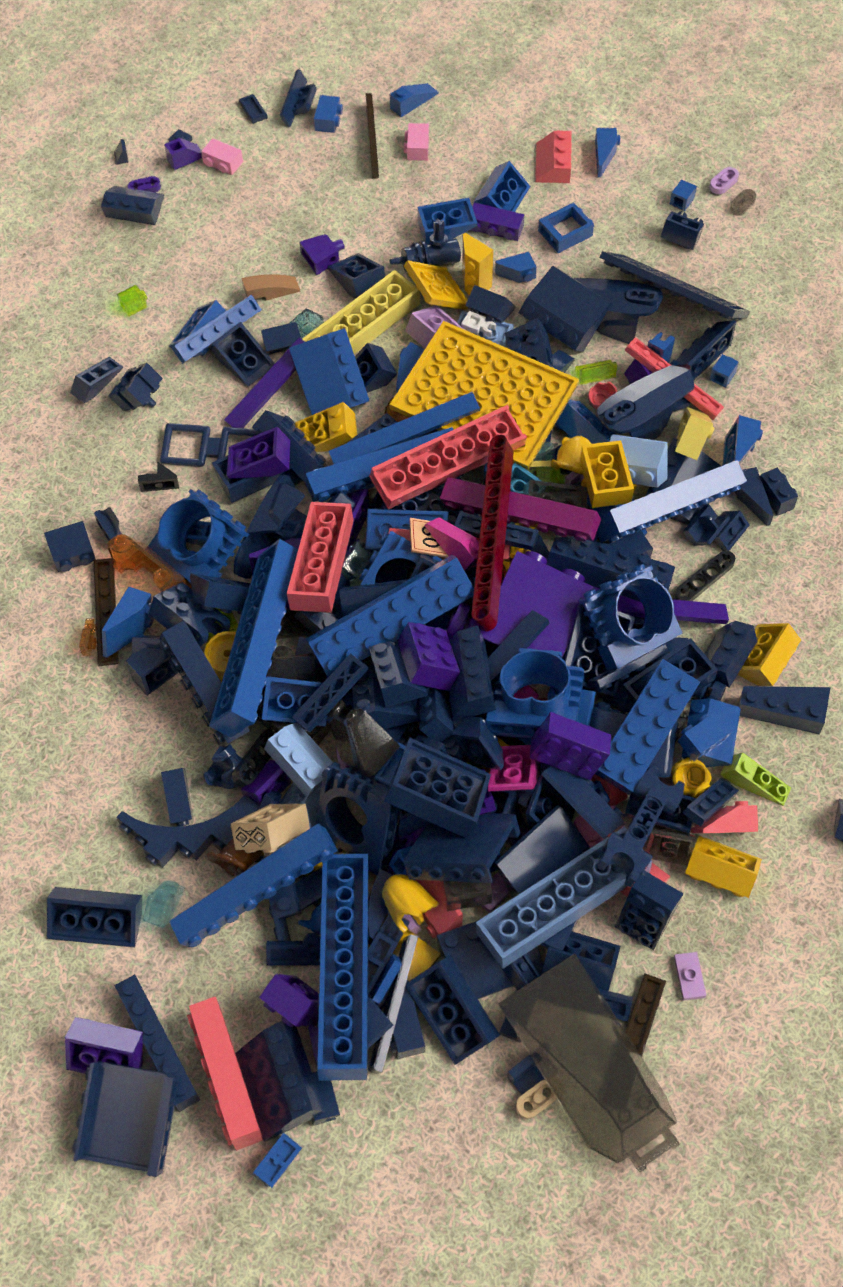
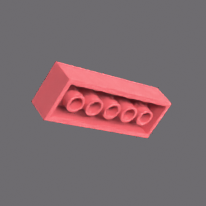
(320, 557)
(225, 1074)

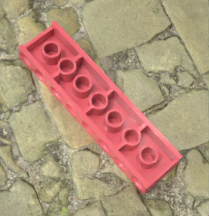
(447, 457)

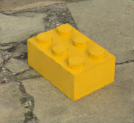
(606, 474)

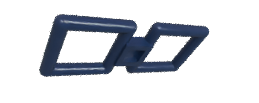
(209, 446)

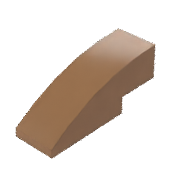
(270, 286)

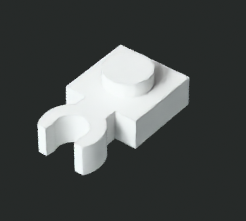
(476, 323)

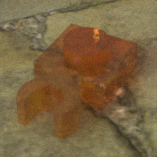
(87, 639)

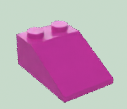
(518, 770)

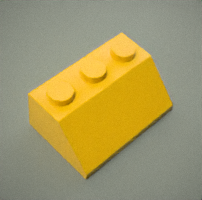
(476, 264)
(770, 654)
(723, 867)

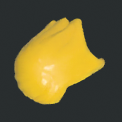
(406, 897)

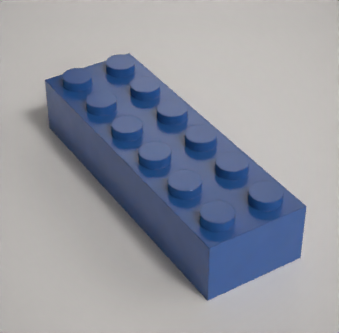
(647, 726)

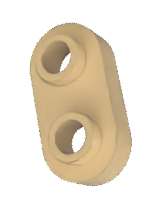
(536, 1100)

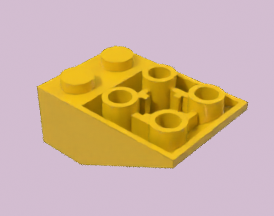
(329, 427)

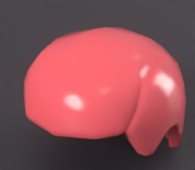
(600, 393)

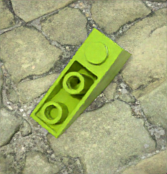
(755, 779)

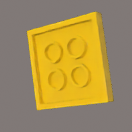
(436, 285)

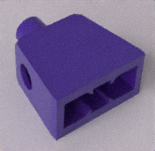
(321, 252)

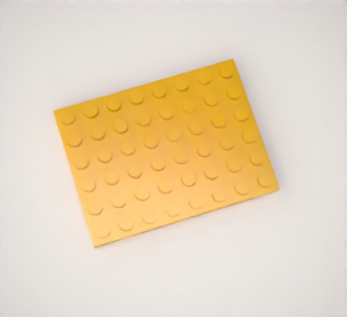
(497, 376)

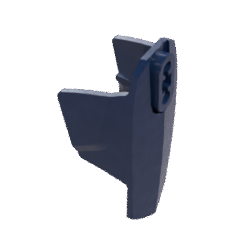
(628, 303)
(647, 403)
(273, 521)

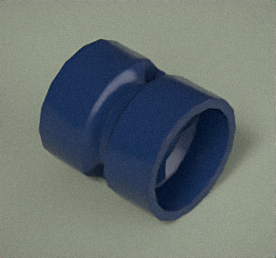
(716, 694)

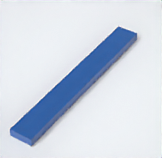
(407, 428)

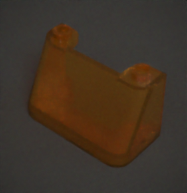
(133, 555)

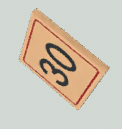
(422, 540)

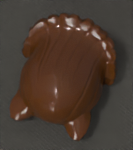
(232, 859)

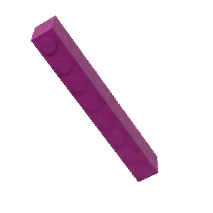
(525, 510)

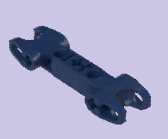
(628, 850)

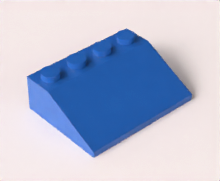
(329, 372)

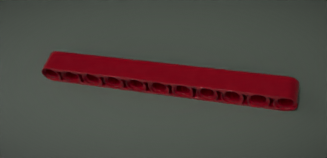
(493, 534)

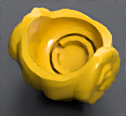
(693, 774)

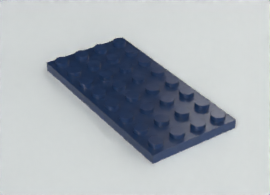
(677, 287)

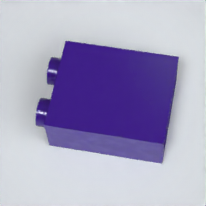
(540, 588)

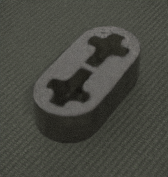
(740, 200)

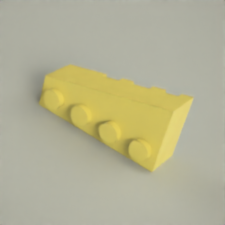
(693, 432)

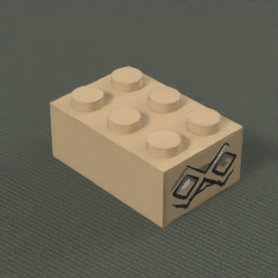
(270, 827)

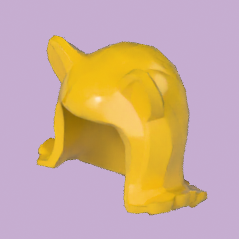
(569, 454)

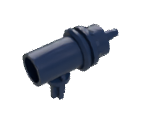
(437, 252)

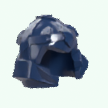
(223, 765)

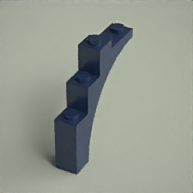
(163, 842)

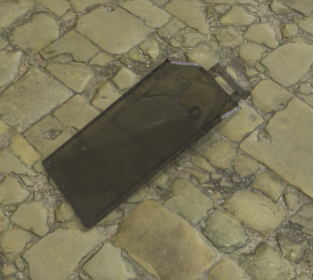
(591, 1064)

